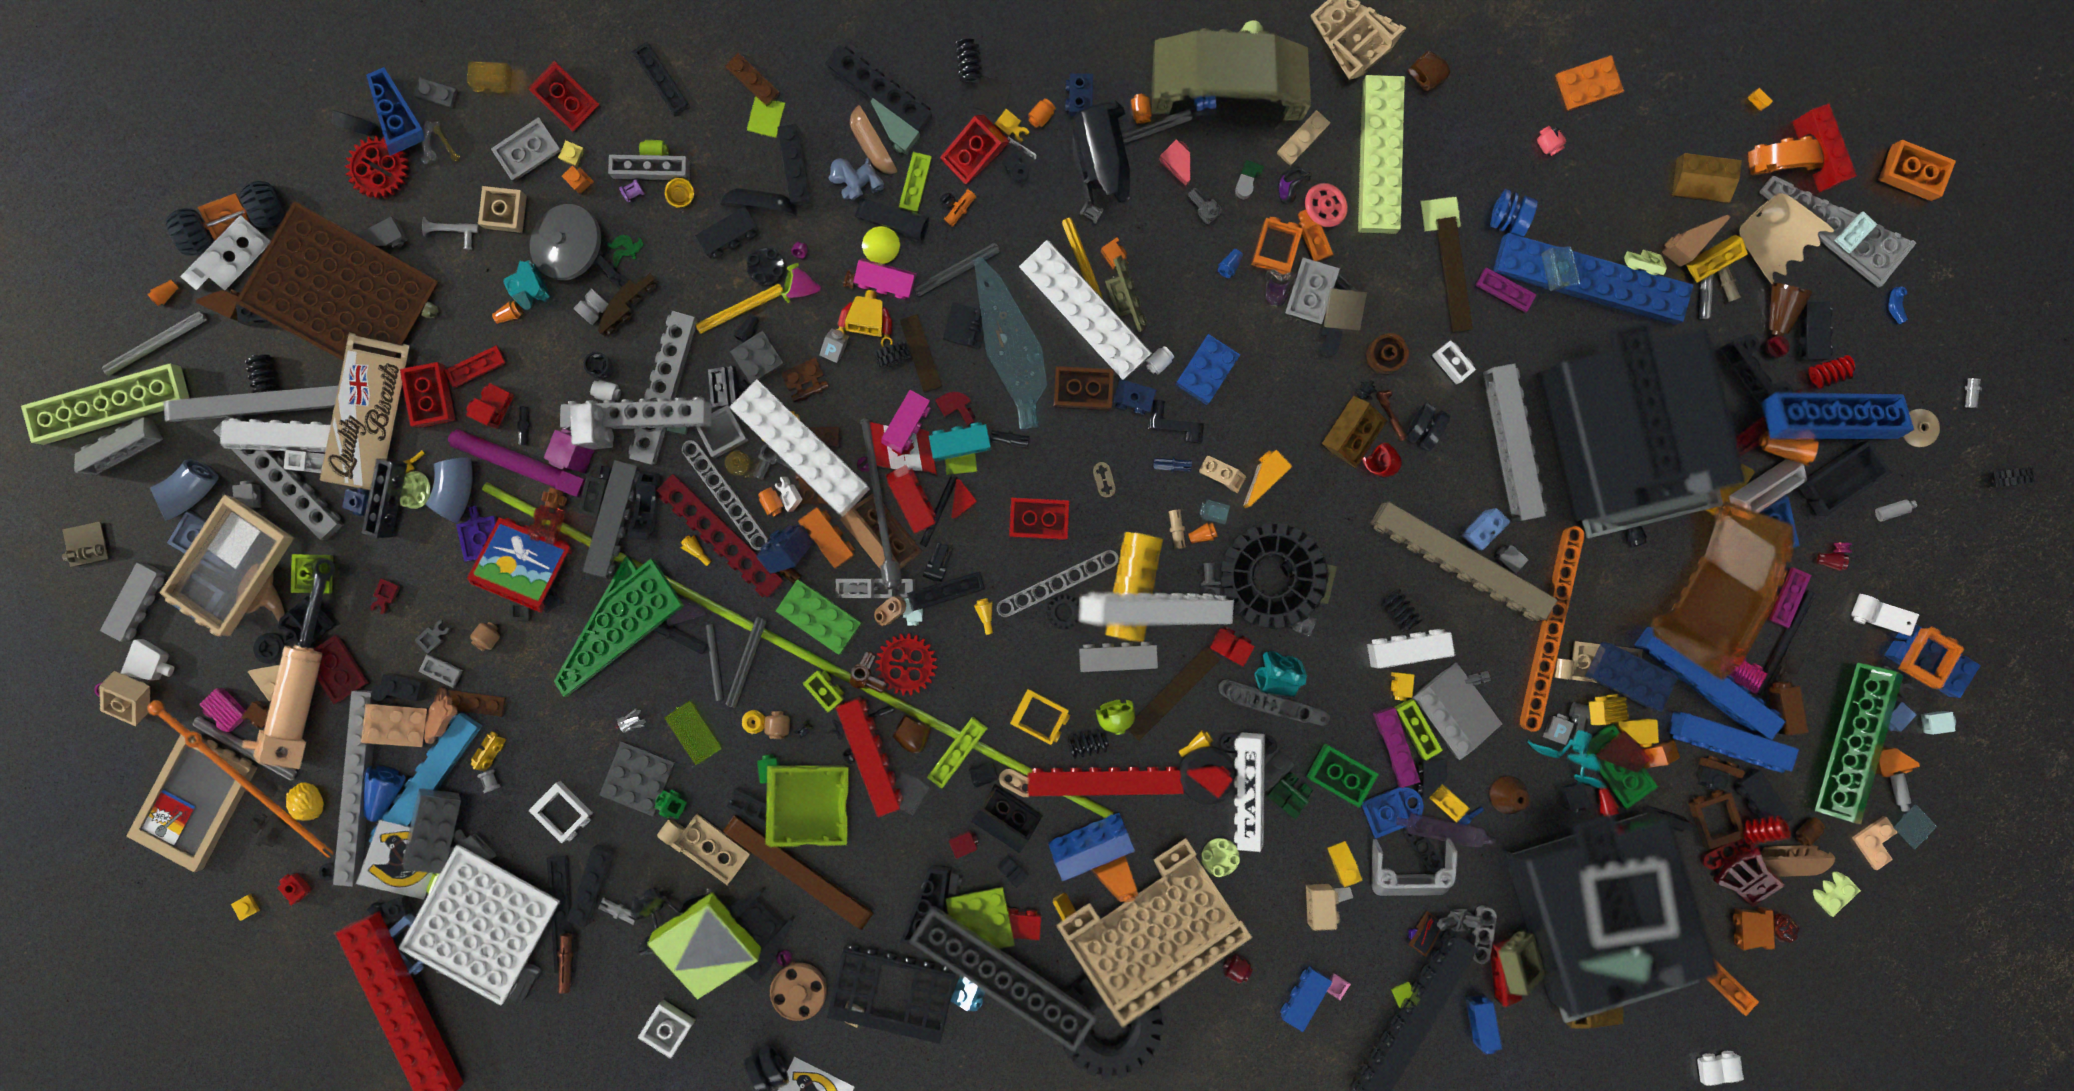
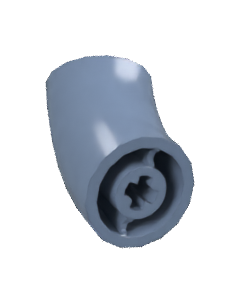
(183, 488)
(451, 488)

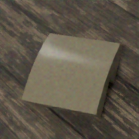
(1345, 309)

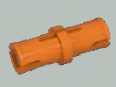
(961, 207)

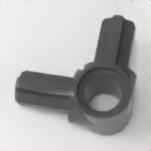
(1208, 209)
(765, 462)
(1460, 921)

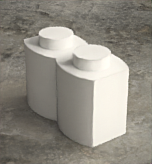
(1720, 1068)

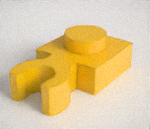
(1009, 124)

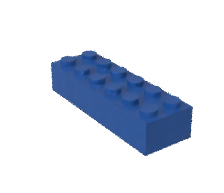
(1732, 742)

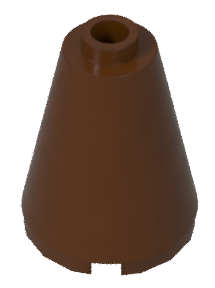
(1786, 307)
(1509, 795)

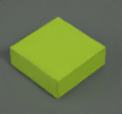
(1402, 992)

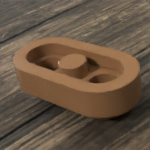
(886, 613)

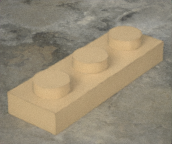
(1303, 137)

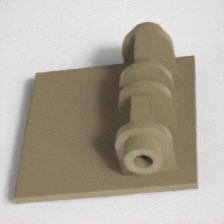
(84, 544)

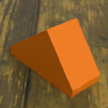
(1661, 754)

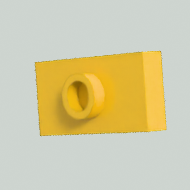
(1449, 803)

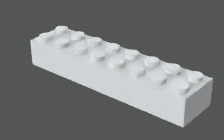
(1085, 310)
(799, 448)
(1156, 608)

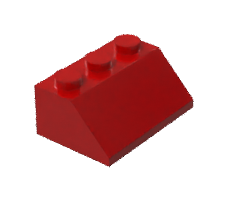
(1500, 985)

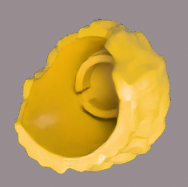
(304, 802)

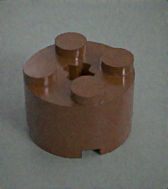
(1397, 349)

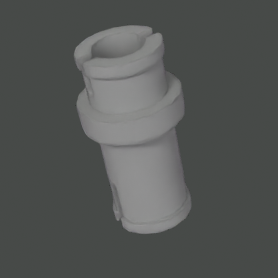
(1972, 395)

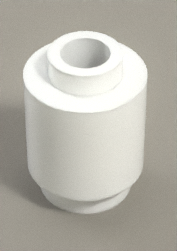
(1159, 360)
(605, 390)

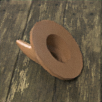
(269, 599)

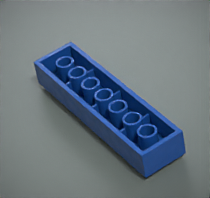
(1837, 416)
(1724, 694)

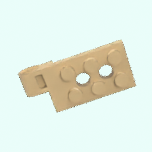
(1582, 657)
(691, 842)

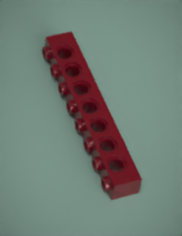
(667, 493)

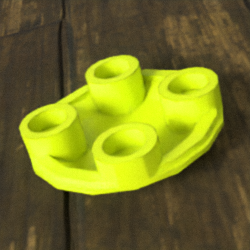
(881, 245)

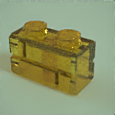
(489, 76)

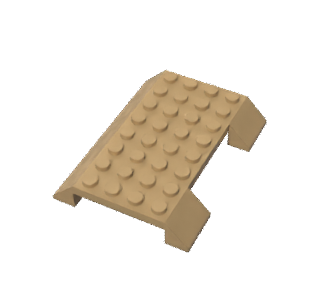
(1156, 939)

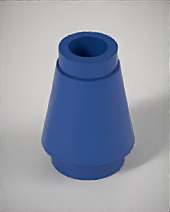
(1230, 263)

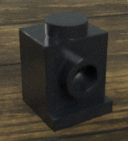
(1713, 778)

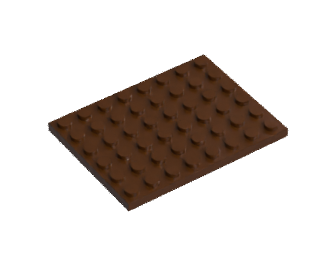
(334, 283)

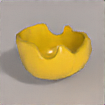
(679, 192)

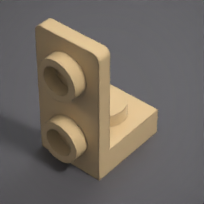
(1223, 473)

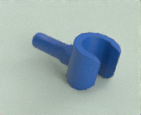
(1466, 819)

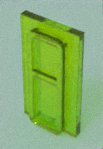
(693, 733)

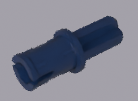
(1172, 464)

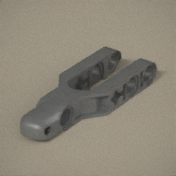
(1274, 704)

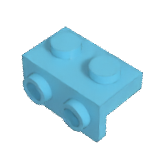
(967, 995)

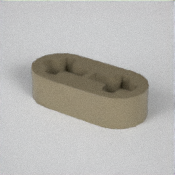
(1099, 481)

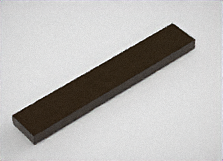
(1454, 274)
(1173, 693)

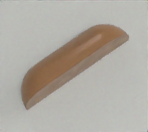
(870, 142)
(1796, 860)

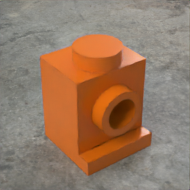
(577, 179)
(1112, 250)

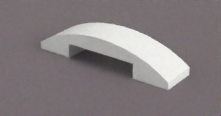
(303, 461)

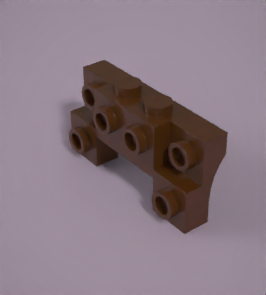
(830, 438)

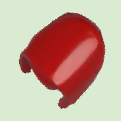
(1383, 461)

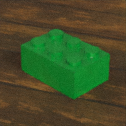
(1342, 775)

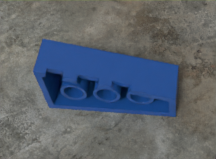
(395, 117)

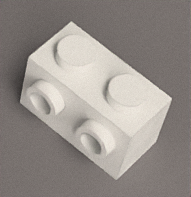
(1453, 362)

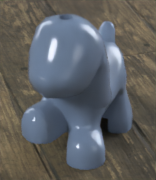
(843, 172)

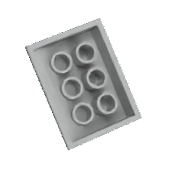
(1456, 711)

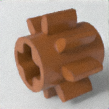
(554, 498)

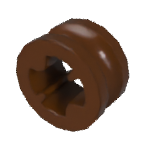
(849, 280)

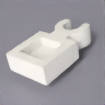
(790, 496)

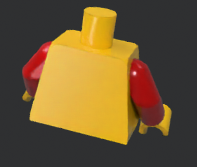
(867, 317)

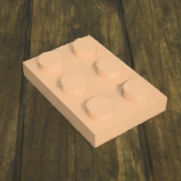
(393, 725)

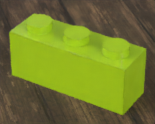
(1418, 729)

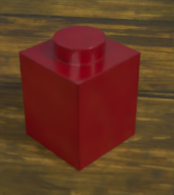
(964, 843)

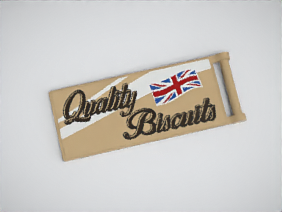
(363, 412)

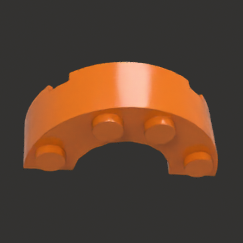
(1786, 155)

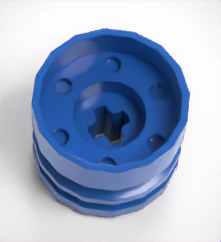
(1509, 211)

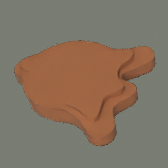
(439, 716)

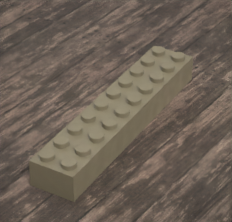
(1463, 561)

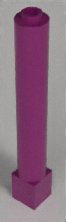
(517, 462)

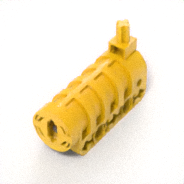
(1135, 575)

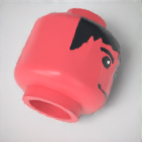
(1551, 140)

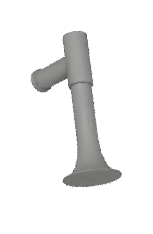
(467, 228)

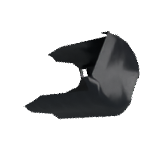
(1102, 149)

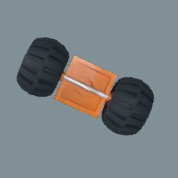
(191, 232)

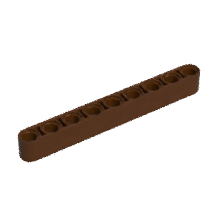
(799, 872)

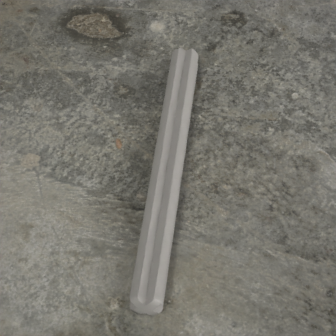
(154, 343)
(236, 743)

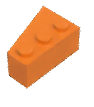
(827, 537)

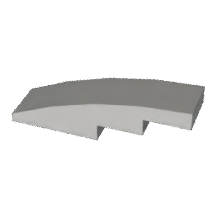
(871, 588)

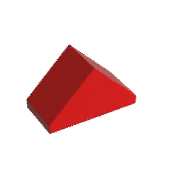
(962, 499)

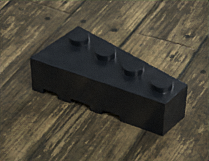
(932, 892)

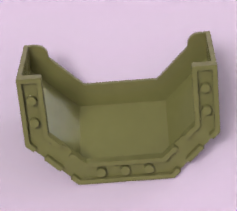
(1231, 67)

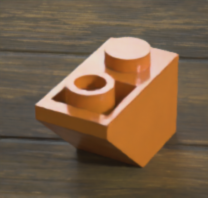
(1894, 760)

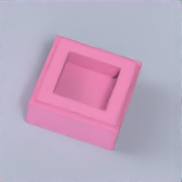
(1338, 987)

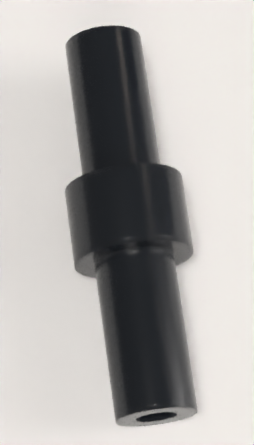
(522, 425)

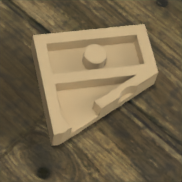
(265, 679)

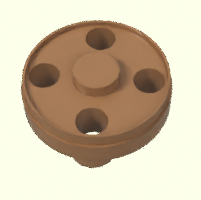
(798, 991)

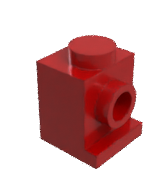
(299, 891)

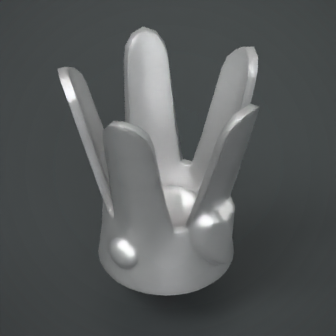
(630, 721)

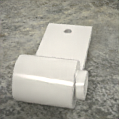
(1883, 615)

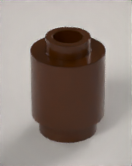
(1810, 831)

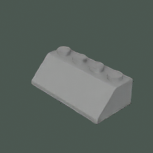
(117, 446)

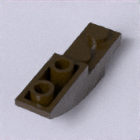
(619, 307)

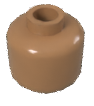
(485, 636)
(777, 725)

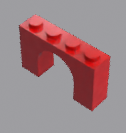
(1837, 163)

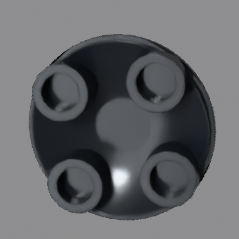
(765, 266)

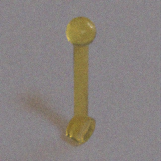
(454, 156)

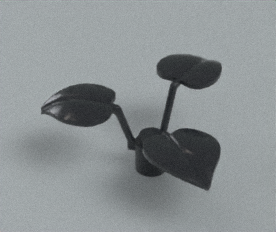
(651, 902)

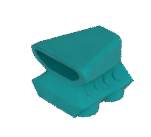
(526, 285)
(1280, 675)

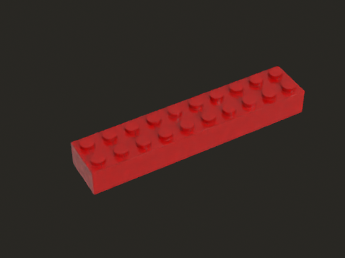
(398, 1005)

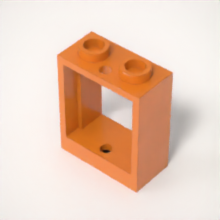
(1267, 263)
(1949, 660)

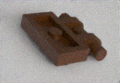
(802, 375)

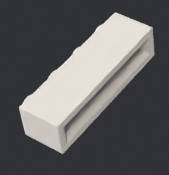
(1770, 486)

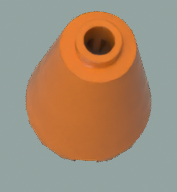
(1792, 449)

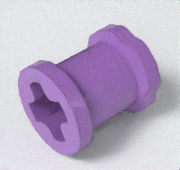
(631, 190)

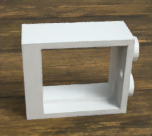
(560, 788)

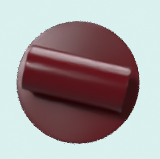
(1777, 347)

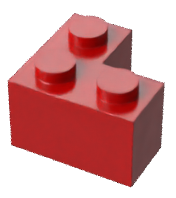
(491, 407)

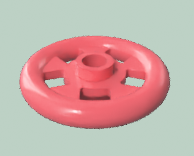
(1313, 211)

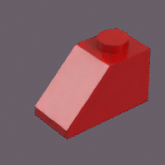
(1212, 778)

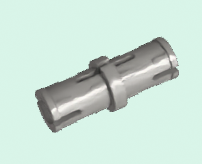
(616, 910)

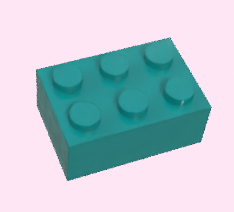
(959, 441)

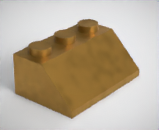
(1706, 177)
(1354, 431)

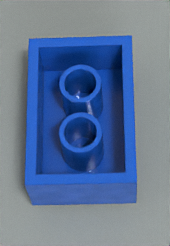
(1207, 369)

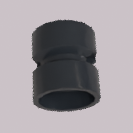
(598, 365)

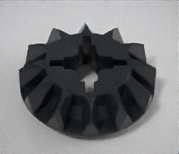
(261, 645)

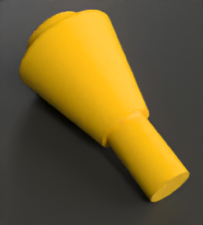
(692, 546)
(984, 610)
(1203, 739)

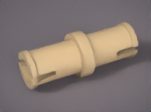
(1177, 529)

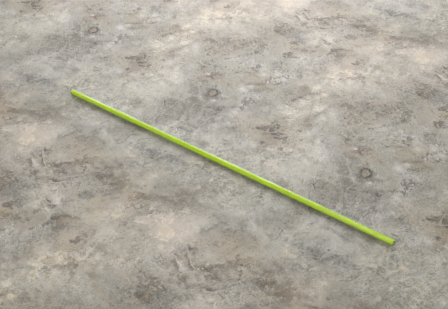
(802, 653)

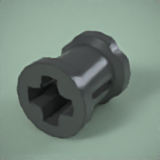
(1091, 211)

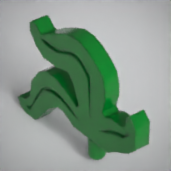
(627, 242)

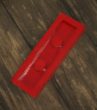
(475, 366)

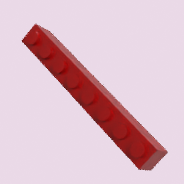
(1104, 783)

